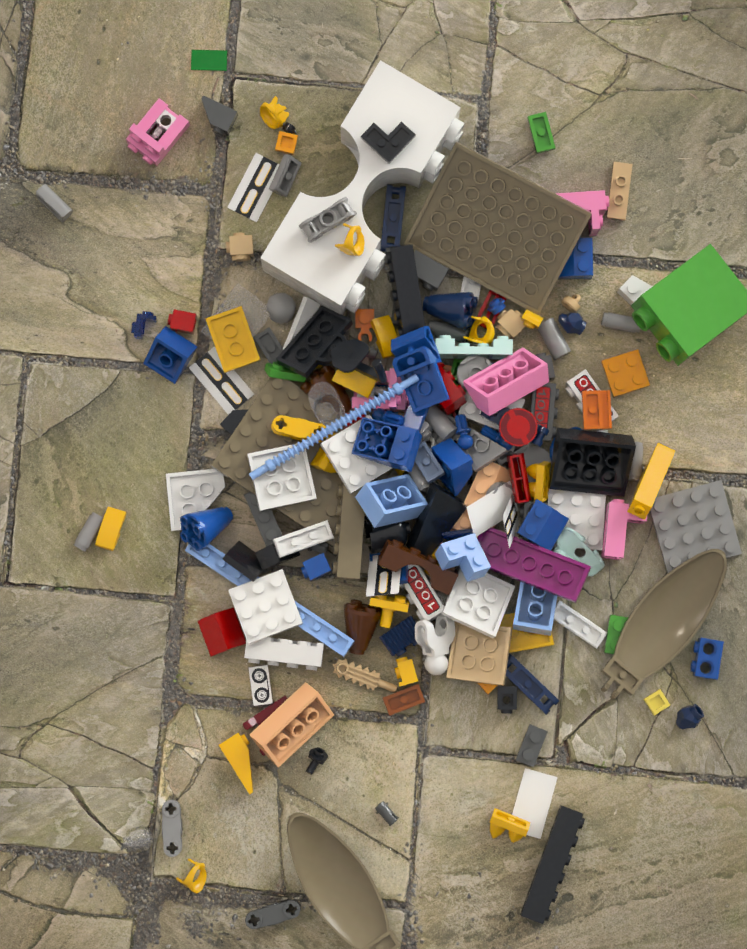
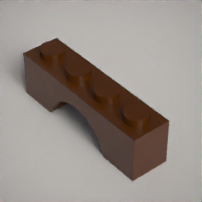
(396, 556)

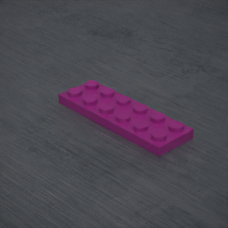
(534, 564)

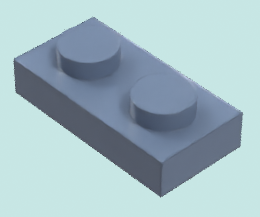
(428, 463)

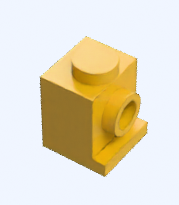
(405, 671)

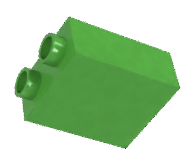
(691, 305)

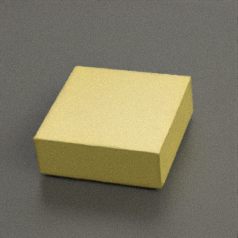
(656, 702)

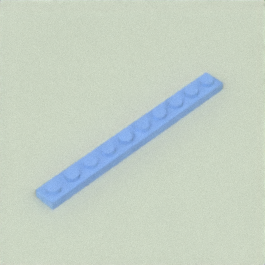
(311, 622)

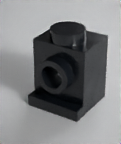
(511, 692)

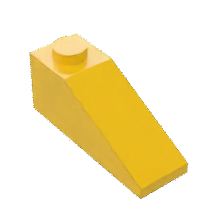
(239, 757)

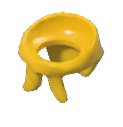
(273, 114)
(348, 247)
(488, 338)
(199, 883)

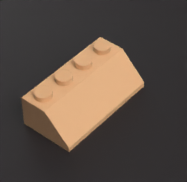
(483, 480)
(292, 724)

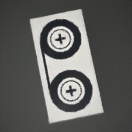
(260, 685)

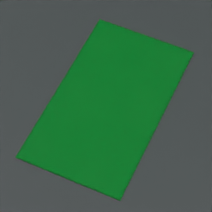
(209, 60)

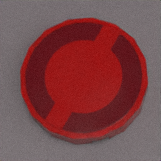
(518, 427)

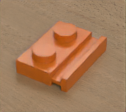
(596, 410)

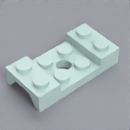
(500, 348)

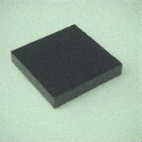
(244, 561)

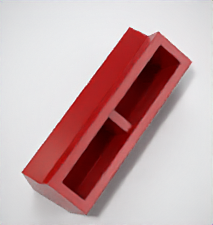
(516, 478)

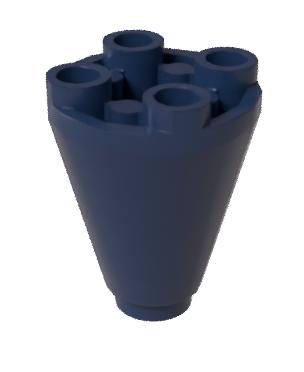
(452, 308)

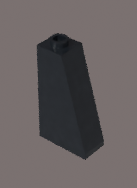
(437, 517)

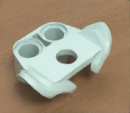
(567, 544)

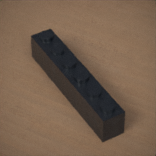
(405, 288)
(551, 864)

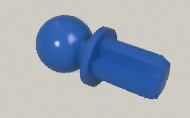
(387, 416)
(494, 436)
(464, 441)

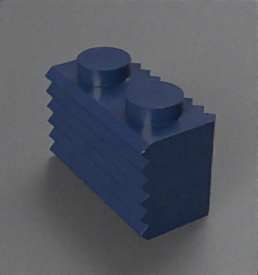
(400, 637)

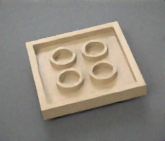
(479, 657)

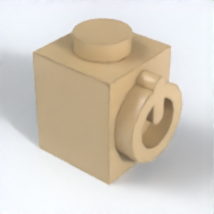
(240, 247)
(510, 324)

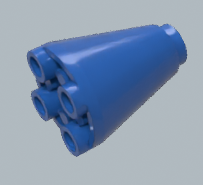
(204, 526)

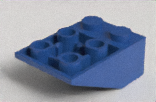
(387, 444)

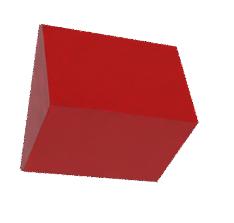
(221, 631)

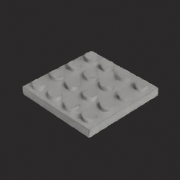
(693, 523)

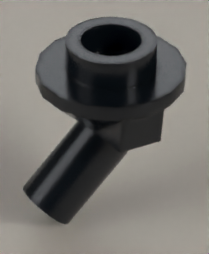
(318, 757)

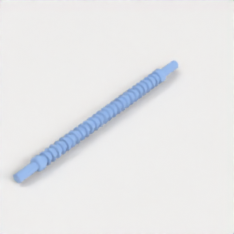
(397, 388)

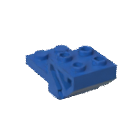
(418, 355)

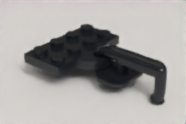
(323, 344)

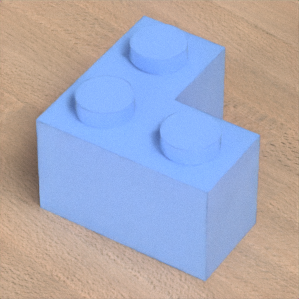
(465, 553)

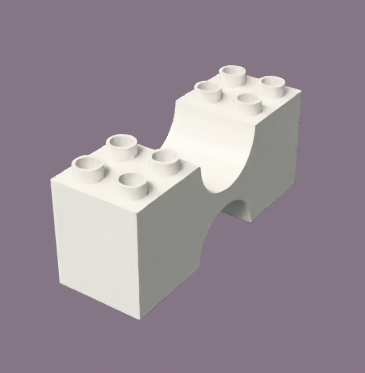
(321, 268)

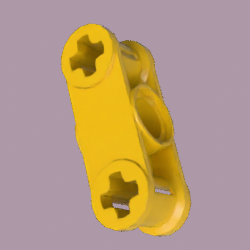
(295, 427)

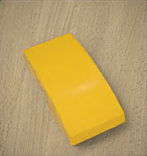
(531, 319)
(385, 333)
(356, 382)
(110, 528)

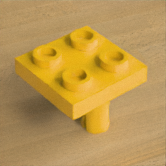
(389, 605)

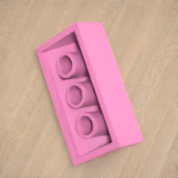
(507, 381)

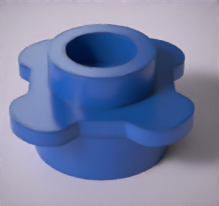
(496, 306)

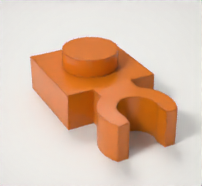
(362, 321)

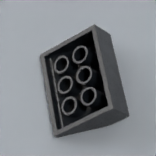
(591, 462)

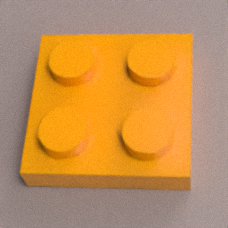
(625, 373)

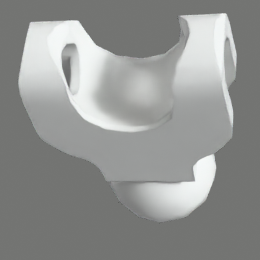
(435, 642)

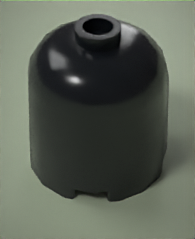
(380, 534)

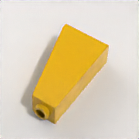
(651, 481)

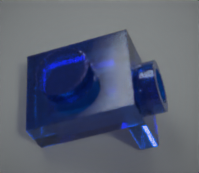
(139, 326)

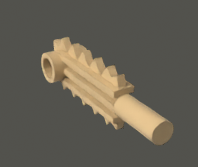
(363, 676)

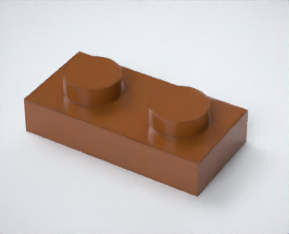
(403, 699)

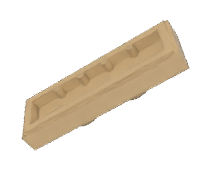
(619, 191)

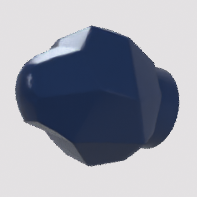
(572, 323)
(689, 717)

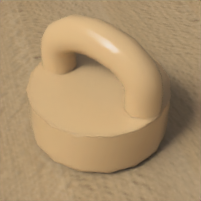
(571, 303)

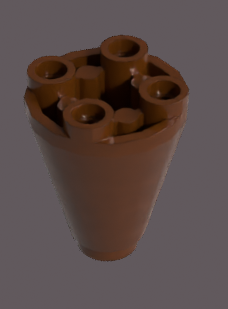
(326, 375)
(360, 624)

